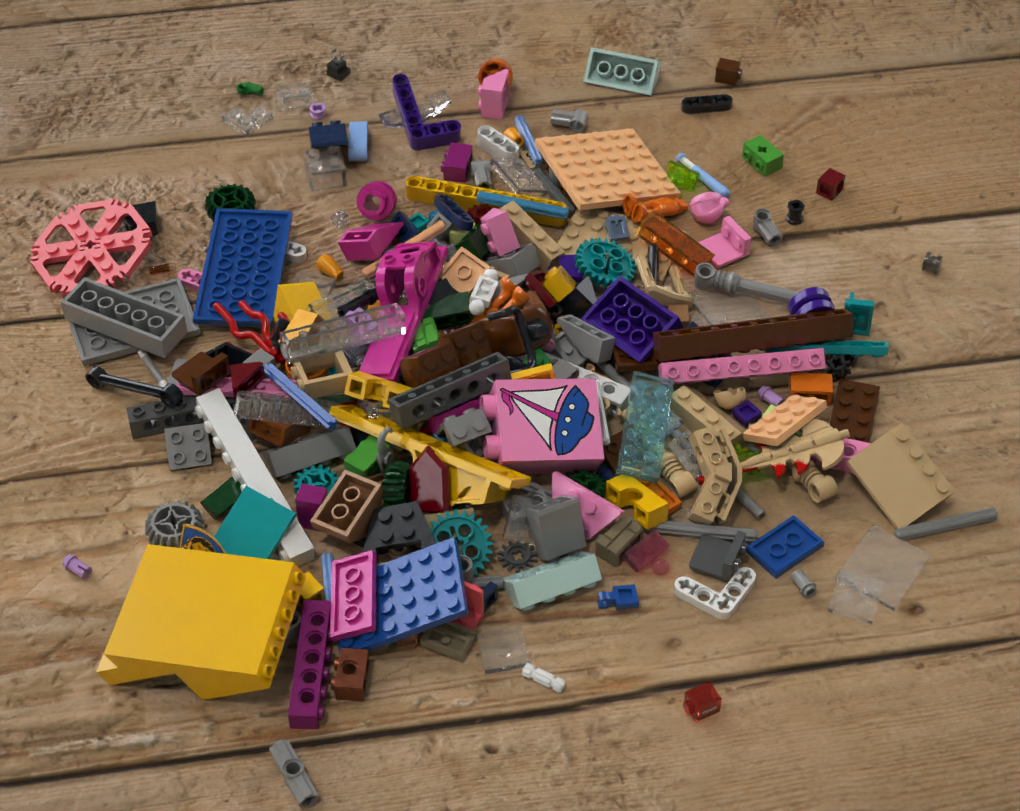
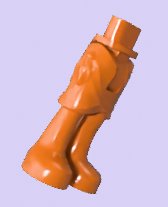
(663, 206)
(509, 291)

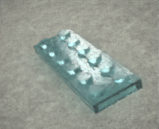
(645, 427)

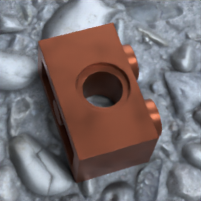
(351, 686)

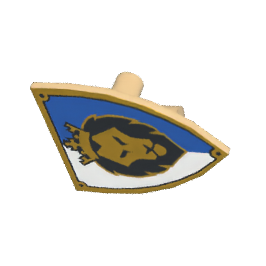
(199, 539)

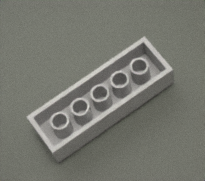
(124, 317)

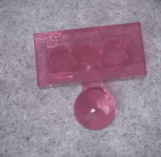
(648, 551)

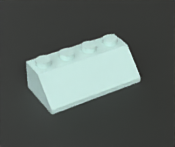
(622, 71)
(552, 579)

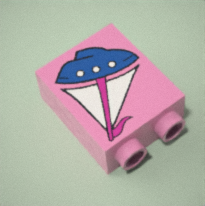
(544, 425)

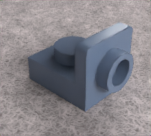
(616, 228)

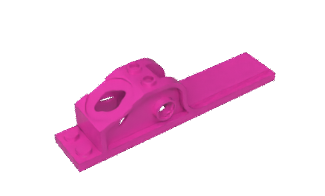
(417, 270)

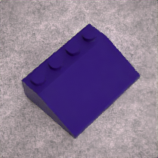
(631, 318)

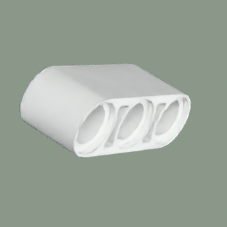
(496, 143)

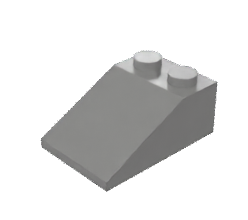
(516, 262)

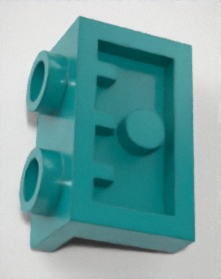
(862, 314)

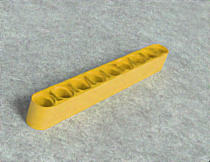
(424, 190)

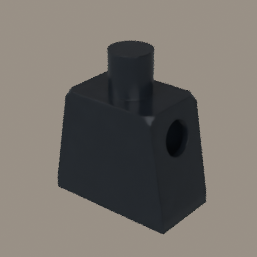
(149, 214)

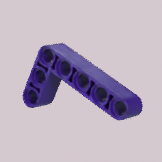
(418, 134)

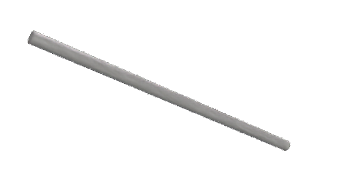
(741, 496)

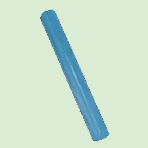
(526, 205)

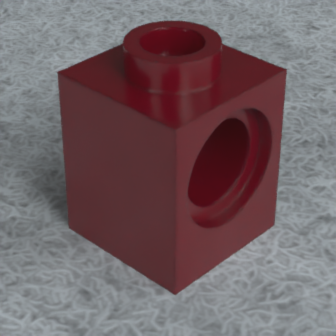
(830, 184)

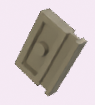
(449, 640)

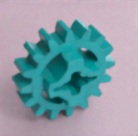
(316, 477)

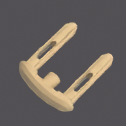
(665, 294)

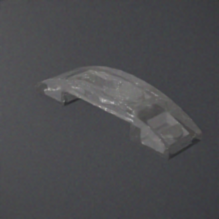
(436, 104)

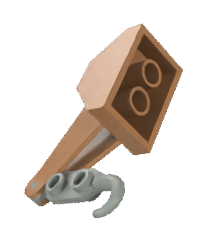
(353, 498)

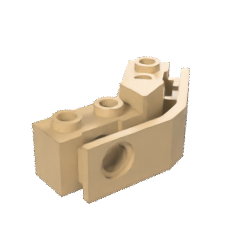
(718, 472)

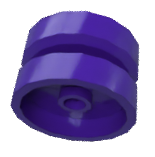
(810, 300)

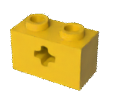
(559, 283)

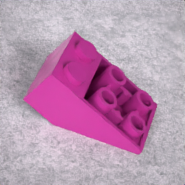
(368, 241)

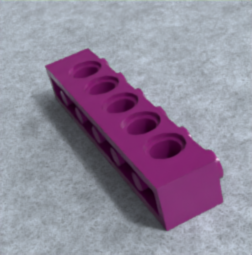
(313, 630)

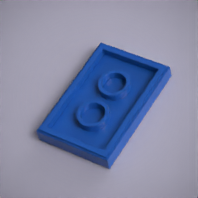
(785, 546)

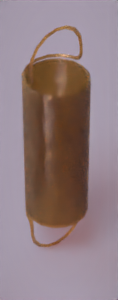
(159, 268)

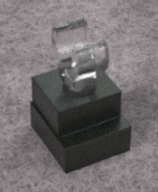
(337, 67)

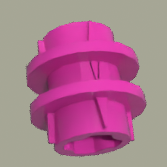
(369, 208)

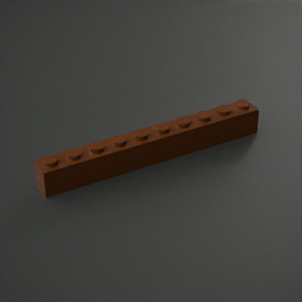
(752, 335)

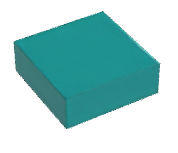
(419, 221)

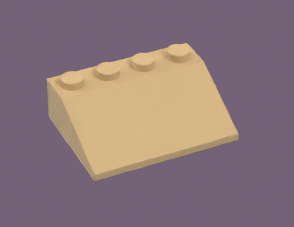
(900, 477)

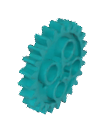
(592, 262)
(476, 539)

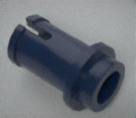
(605, 472)

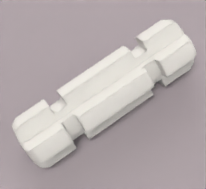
(543, 677)

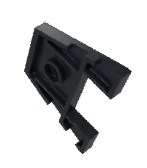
(398, 527)

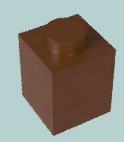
(728, 71)

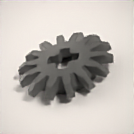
(514, 549)

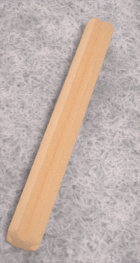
(424, 236)

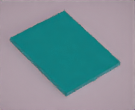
(254, 525)

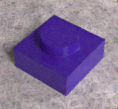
(747, 413)

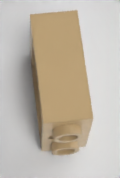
(324, 385)

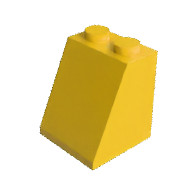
(294, 297)

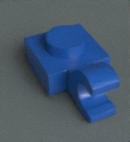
(622, 596)

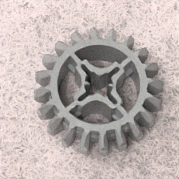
(160, 523)

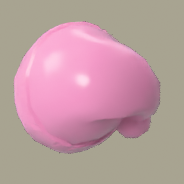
(708, 207)

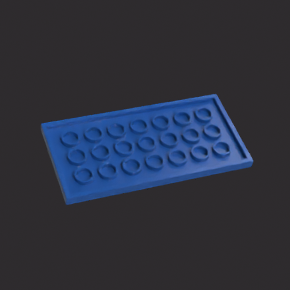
(243, 264)

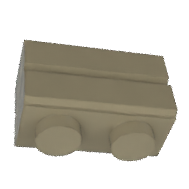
(617, 540)

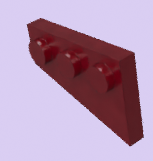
(535, 283)

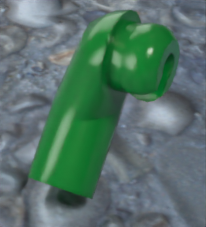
(248, 88)

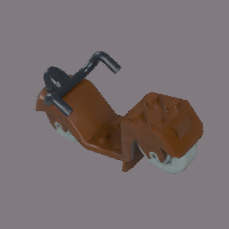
(504, 331)

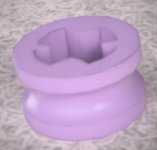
(317, 111)

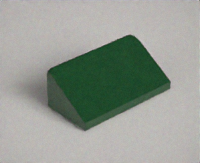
(222, 497)

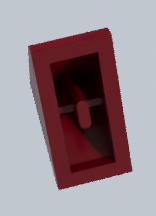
(246, 376)

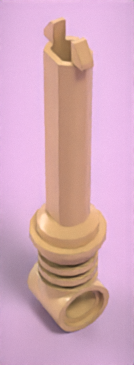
(679, 481)
(818, 485)

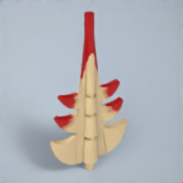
(817, 440)

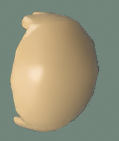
(730, 398)

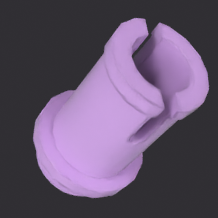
(765, 393)
(72, 563)

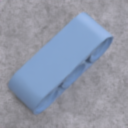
(358, 141)

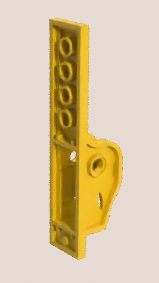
(471, 476)

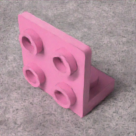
(728, 245)

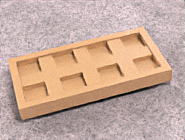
(785, 420)

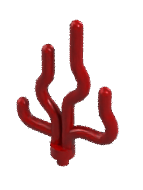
(264, 345)

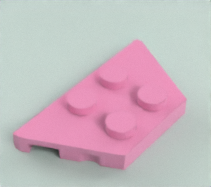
(595, 510)

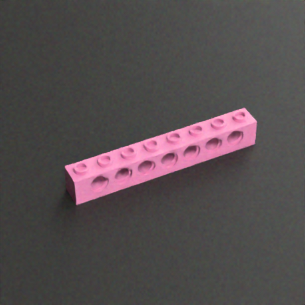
(743, 366)

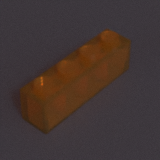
(673, 242)

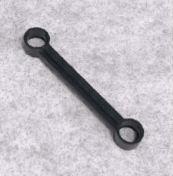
(170, 394)

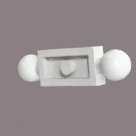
(483, 292)

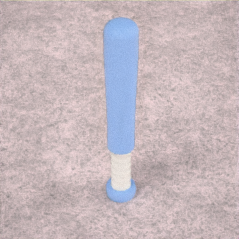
(707, 179)

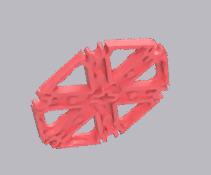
(104, 243)

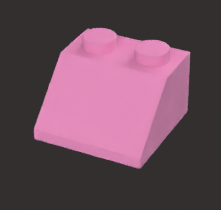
(494, 95)
(499, 231)

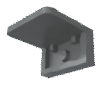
(719, 556)

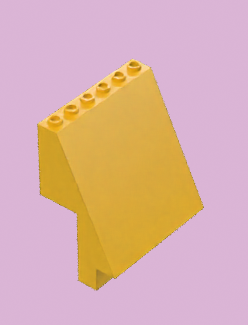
(205, 619)

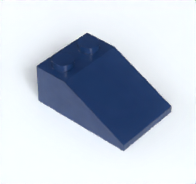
(328, 135)

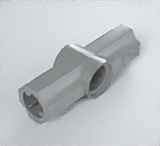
(298, 783)

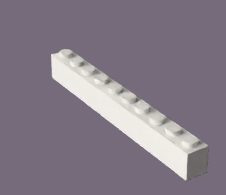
(249, 468)

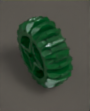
(229, 198)
(396, 484)

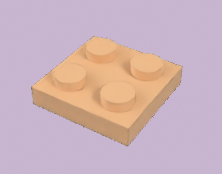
(463, 271)

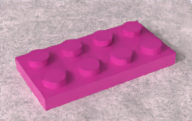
(353, 596)

